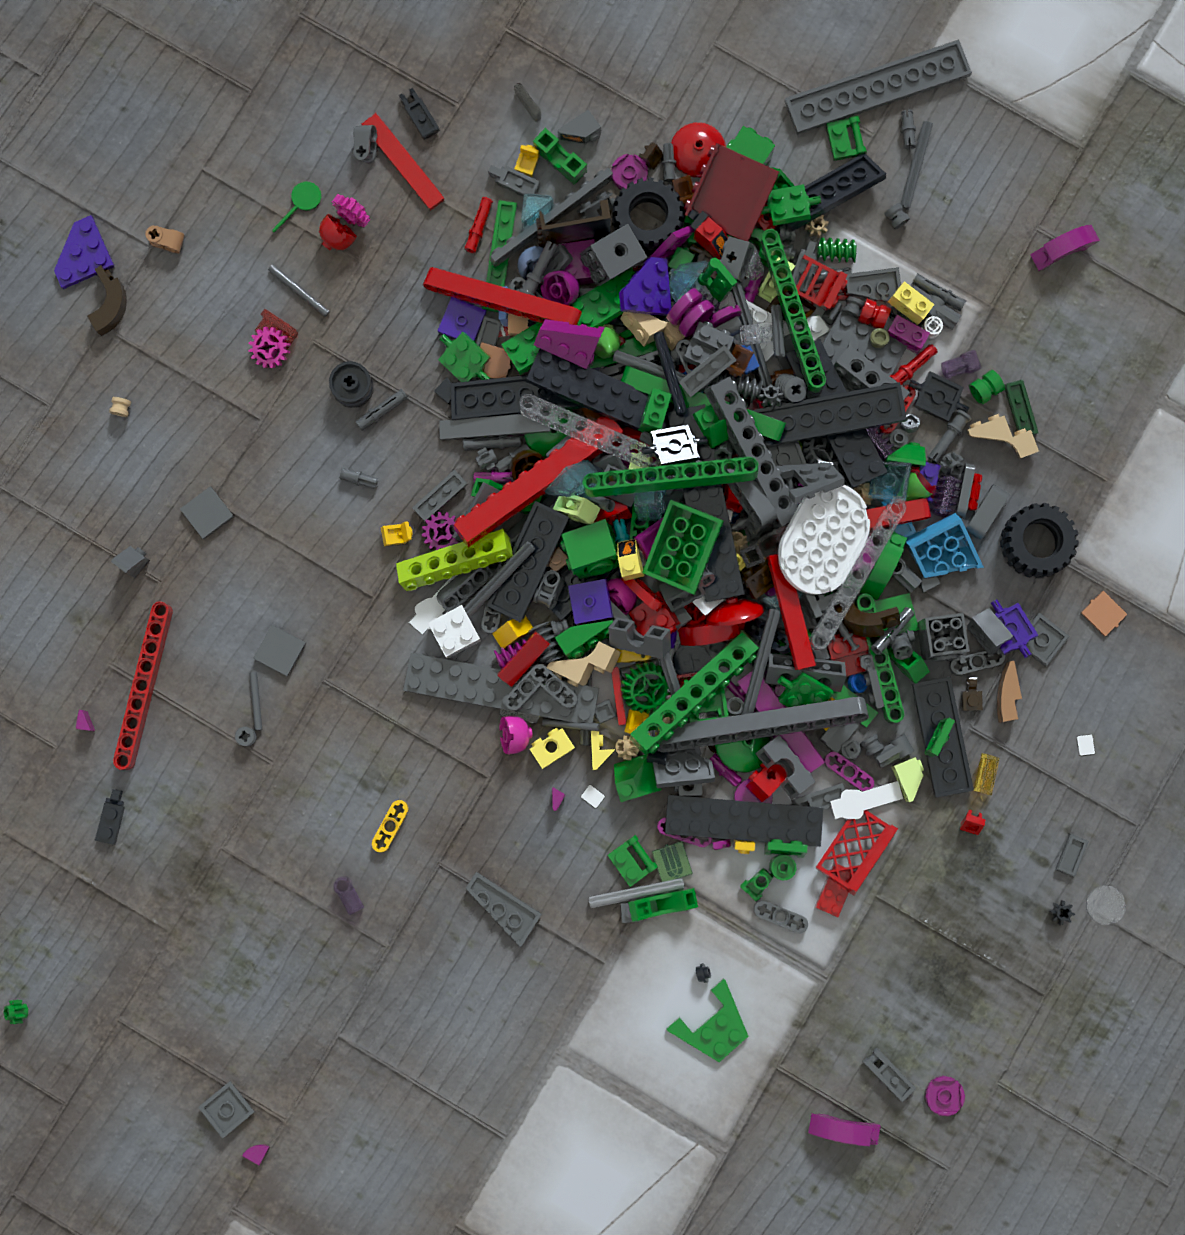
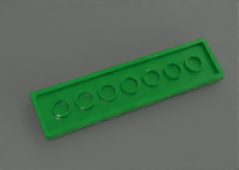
(597, 309)

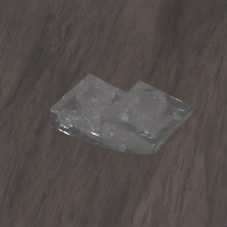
(756, 333)

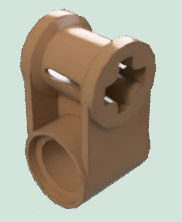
(168, 239)

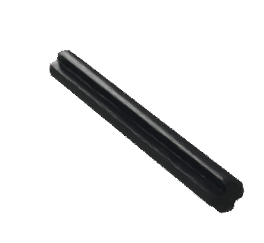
(670, 374)

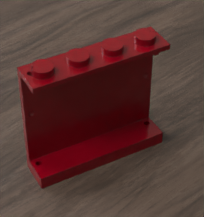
(732, 191)

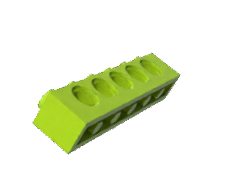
(453, 560)

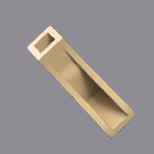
(645, 326)
(998, 430)
(579, 670)

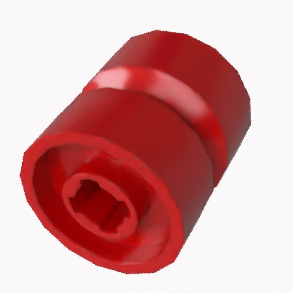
(874, 314)

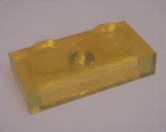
(986, 774)

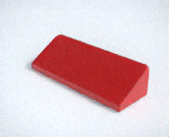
(523, 659)

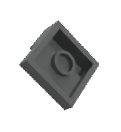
(705, 342)

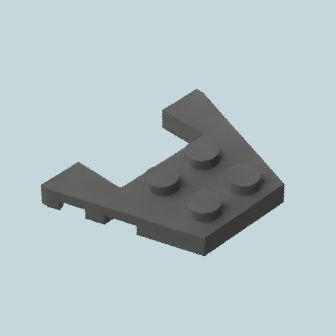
(813, 479)

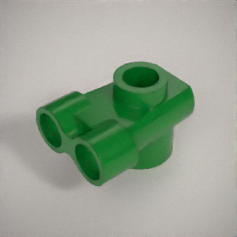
(754, 886)

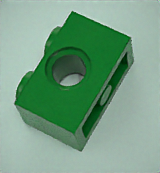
(654, 411)

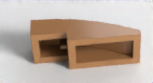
(1007, 693)

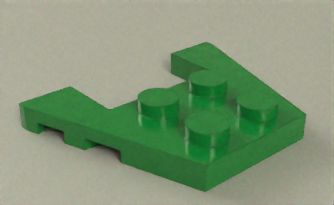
(720, 1032)

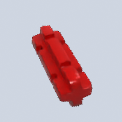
(975, 491)

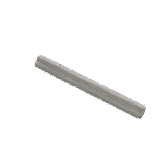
(636, 893)

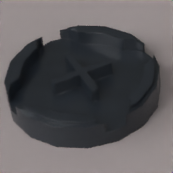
(690, 659)

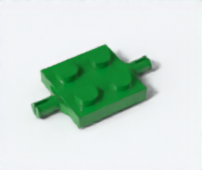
(789, 205)
(464, 358)
(803, 691)

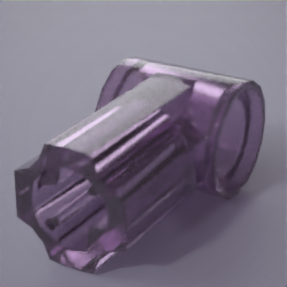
(965, 363)
(348, 897)

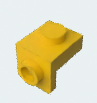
(527, 160)
(396, 534)
(634, 719)
(744, 847)

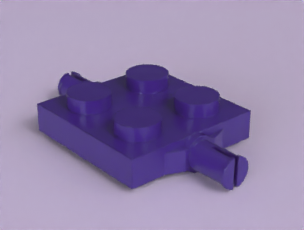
(1018, 625)

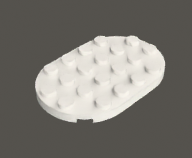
(823, 540)

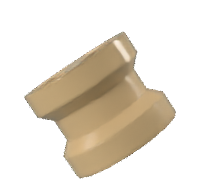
(120, 406)

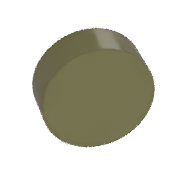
(879, 338)

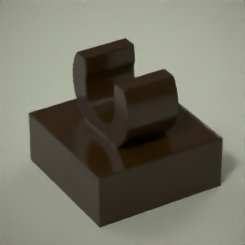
(652, 155)

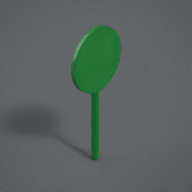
(305, 197)

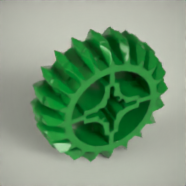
(631, 691)

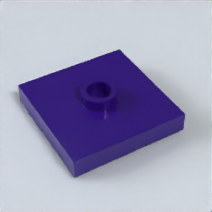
(461, 318)
(590, 601)

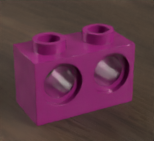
(908, 334)

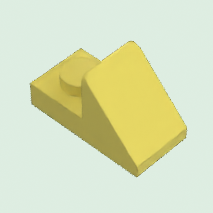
(598, 755)

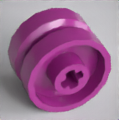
(689, 311)

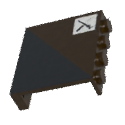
(575, 231)

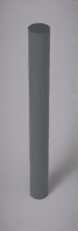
(298, 290)

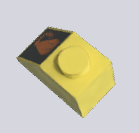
(629, 559)

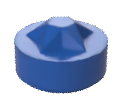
(856, 683)

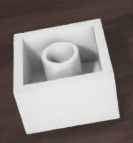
(454, 632)

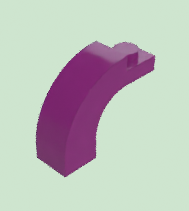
(1064, 245)
(844, 1130)

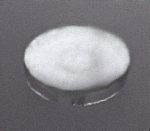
(1105, 905)

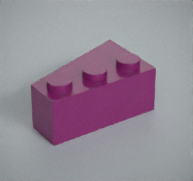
(569, 341)

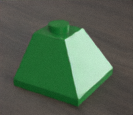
(909, 453)
(634, 778)

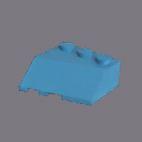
(943, 548)

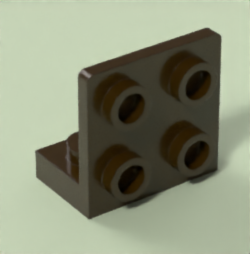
(757, 579)

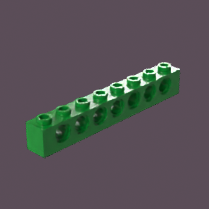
(740, 645)

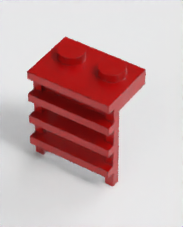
(828, 292)

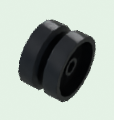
(343, 376)

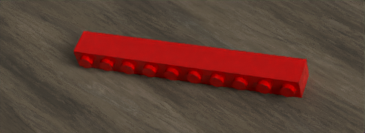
(526, 488)

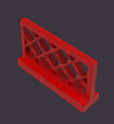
(868, 862)

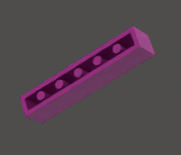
(797, 741)

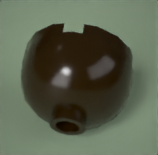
(524, 461)

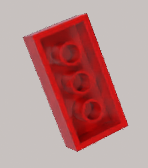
(833, 894)

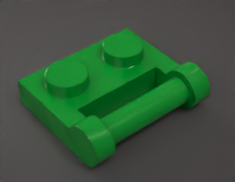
(840, 141)
(722, 284)
(778, 847)
(627, 865)

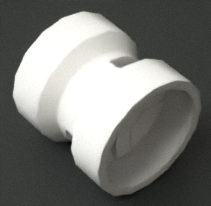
(934, 330)

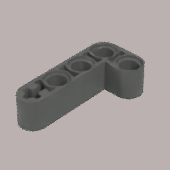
(755, 503)

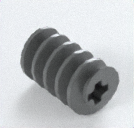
(791, 387)
(745, 388)
(549, 653)

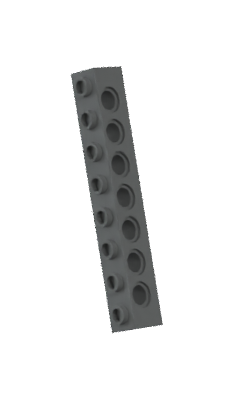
(743, 447)

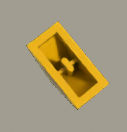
(512, 632)

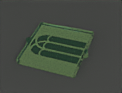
(672, 862)

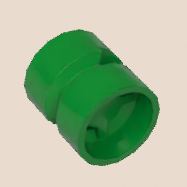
(989, 385)
(782, 867)

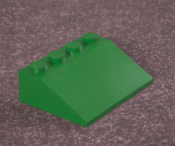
(682, 546)

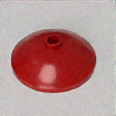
(686, 154)
(734, 612)

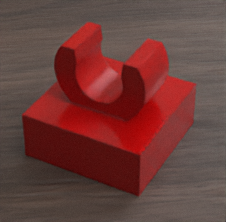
(972, 823)

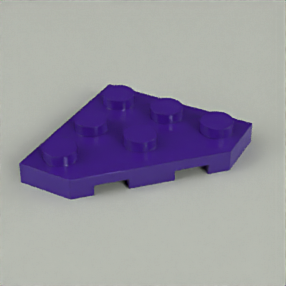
(82, 254)
(648, 289)

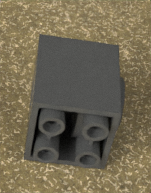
(612, 255)
(943, 637)

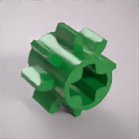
(15, 1012)

